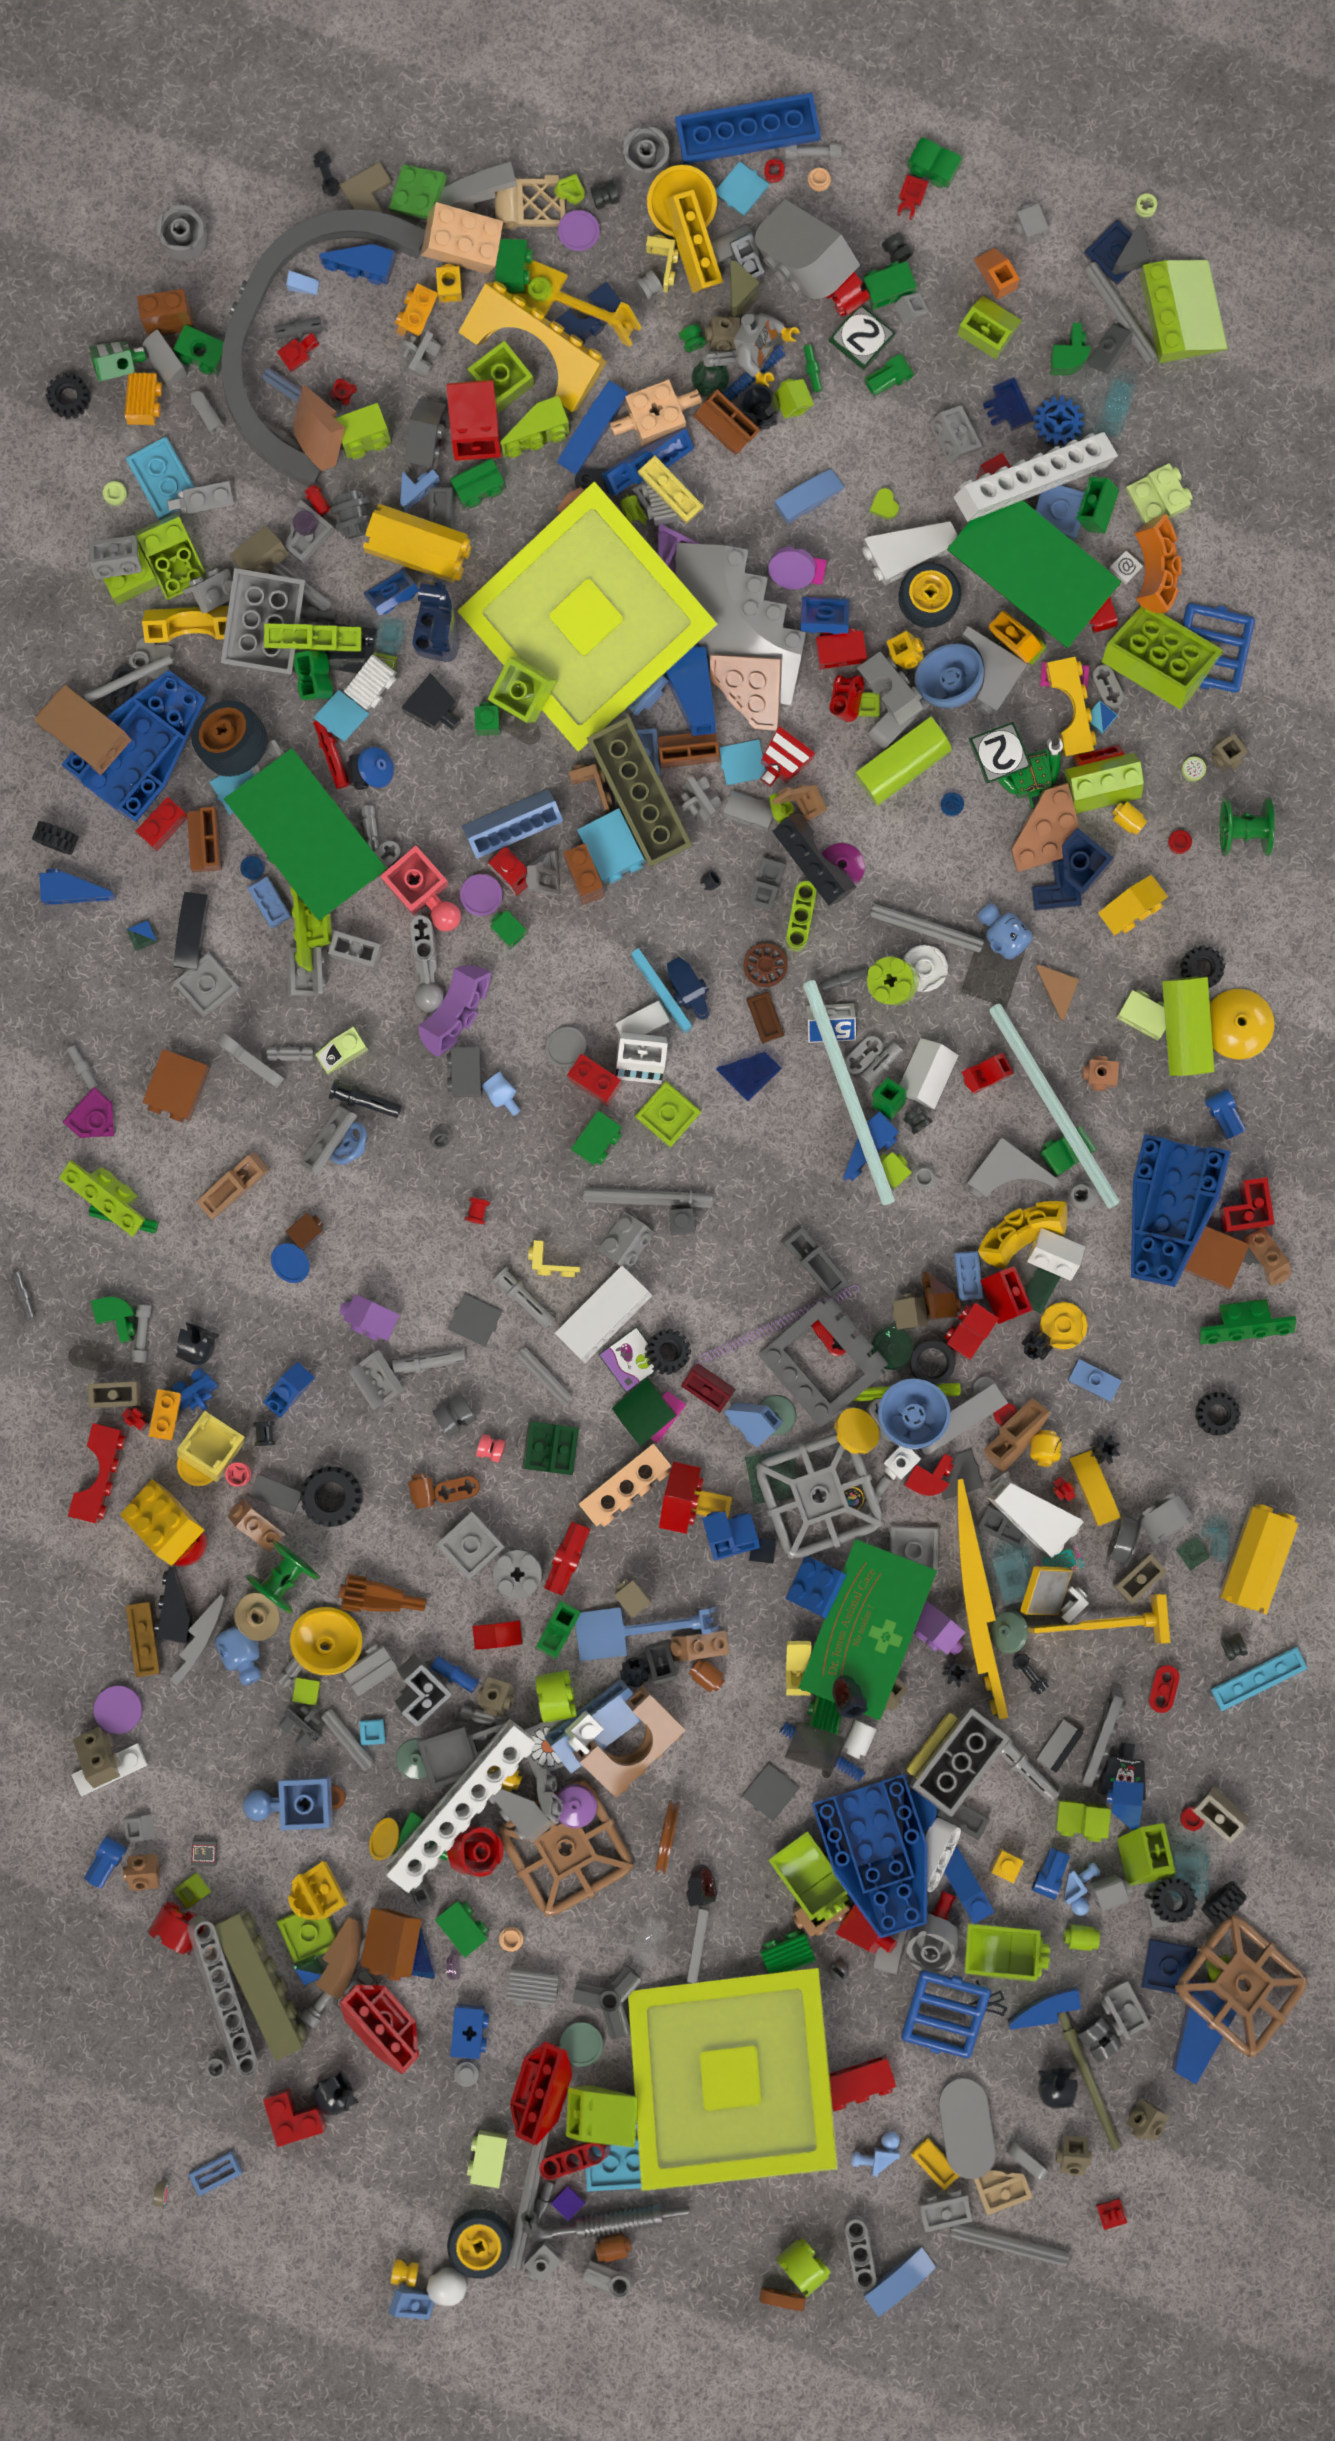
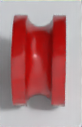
(772, 163)

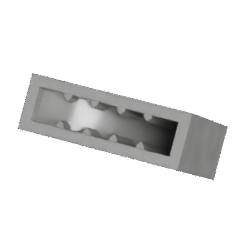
(1000, 671)
(1004, 1166)

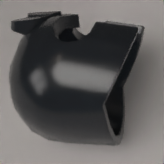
(759, 406)
(195, 1344)
(1056, 2089)
(334, 2094)

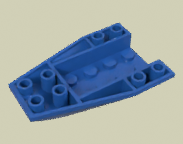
(159, 727)
(1171, 1205)

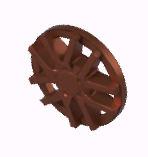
(765, 965)

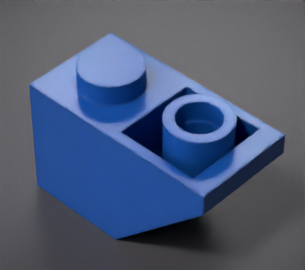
(288, 1389)

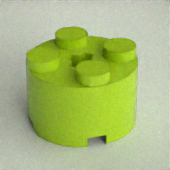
(903, 989)
(555, 1696)
(802, 2267)

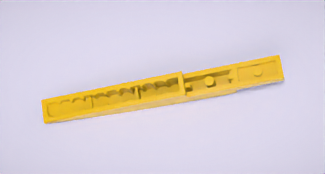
(977, 1602)

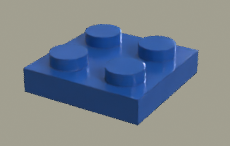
(391, 592)
(825, 615)
(815, 1586)

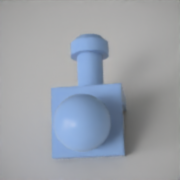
(1076, 1889)
(882, 2156)

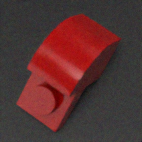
(987, 1073)
(928, 1483)

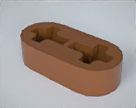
(455, 1483)
(782, 2299)

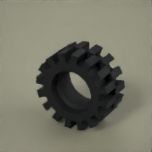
(63, 383)
(55, 837)
(1207, 954)
(658, 1361)
(1228, 1403)
(1224, 1903)
(1160, 1906)

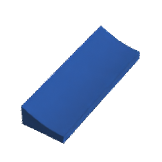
(747, 128)

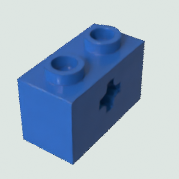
(465, 2046)

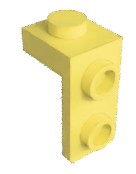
(662, 246)
(536, 1255)
(796, 1661)

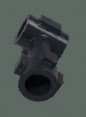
(330, 184)
(1022, 1662)

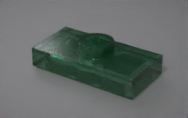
(1041, 1288)

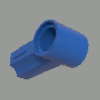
(1223, 1109)
(108, 1856)
(1050, 1876)

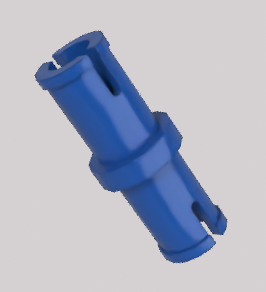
(455, 1674)

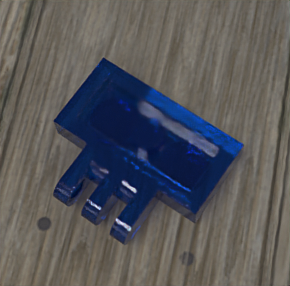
(1009, 405)

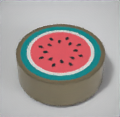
(161, 2194)

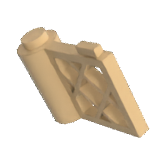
(510, 206)

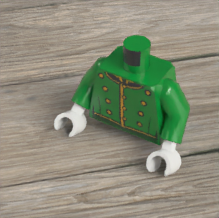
(1041, 774)

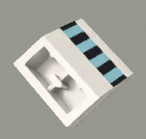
(641, 1057)

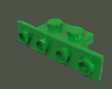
(1246, 1321)

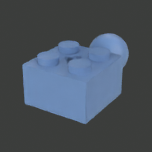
(294, 1816)

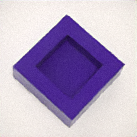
(567, 2202)

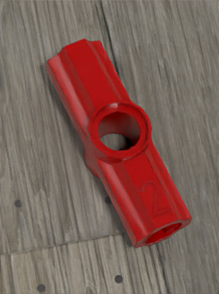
(567, 1558)

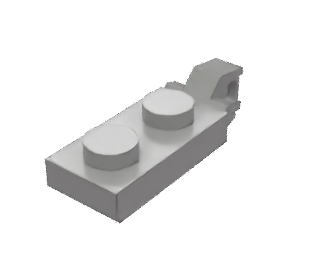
(202, 498)

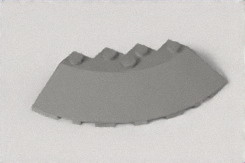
(738, 605)

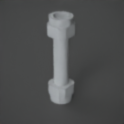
(832, 151)
(143, 1312)

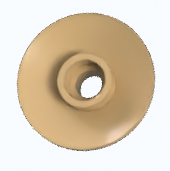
(265, 1613)

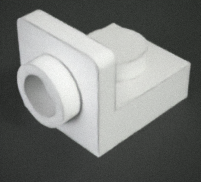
(1072, 1609)
(583, 1731)

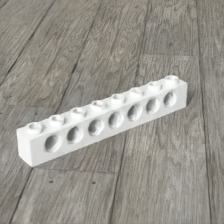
(1034, 476)
(509, 1736)

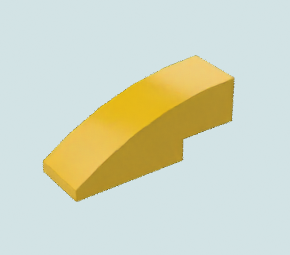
(1094, 1488)

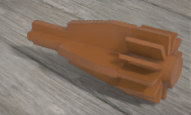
(374, 1596)

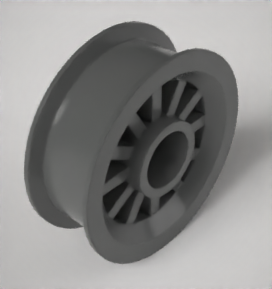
(1124, 1540)

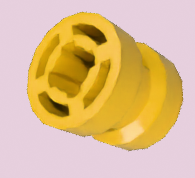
(402, 2273)

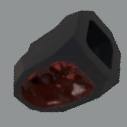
(848, 1697)
(701, 1887)

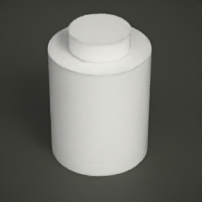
(859, 1739)

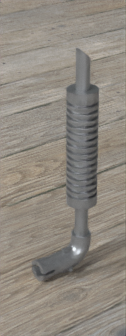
(603, 2223)

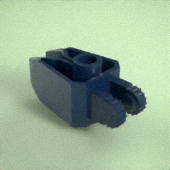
(688, 988)

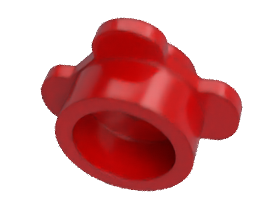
(341, 384)

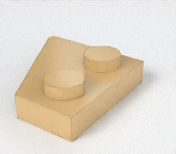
(1002, 2190)

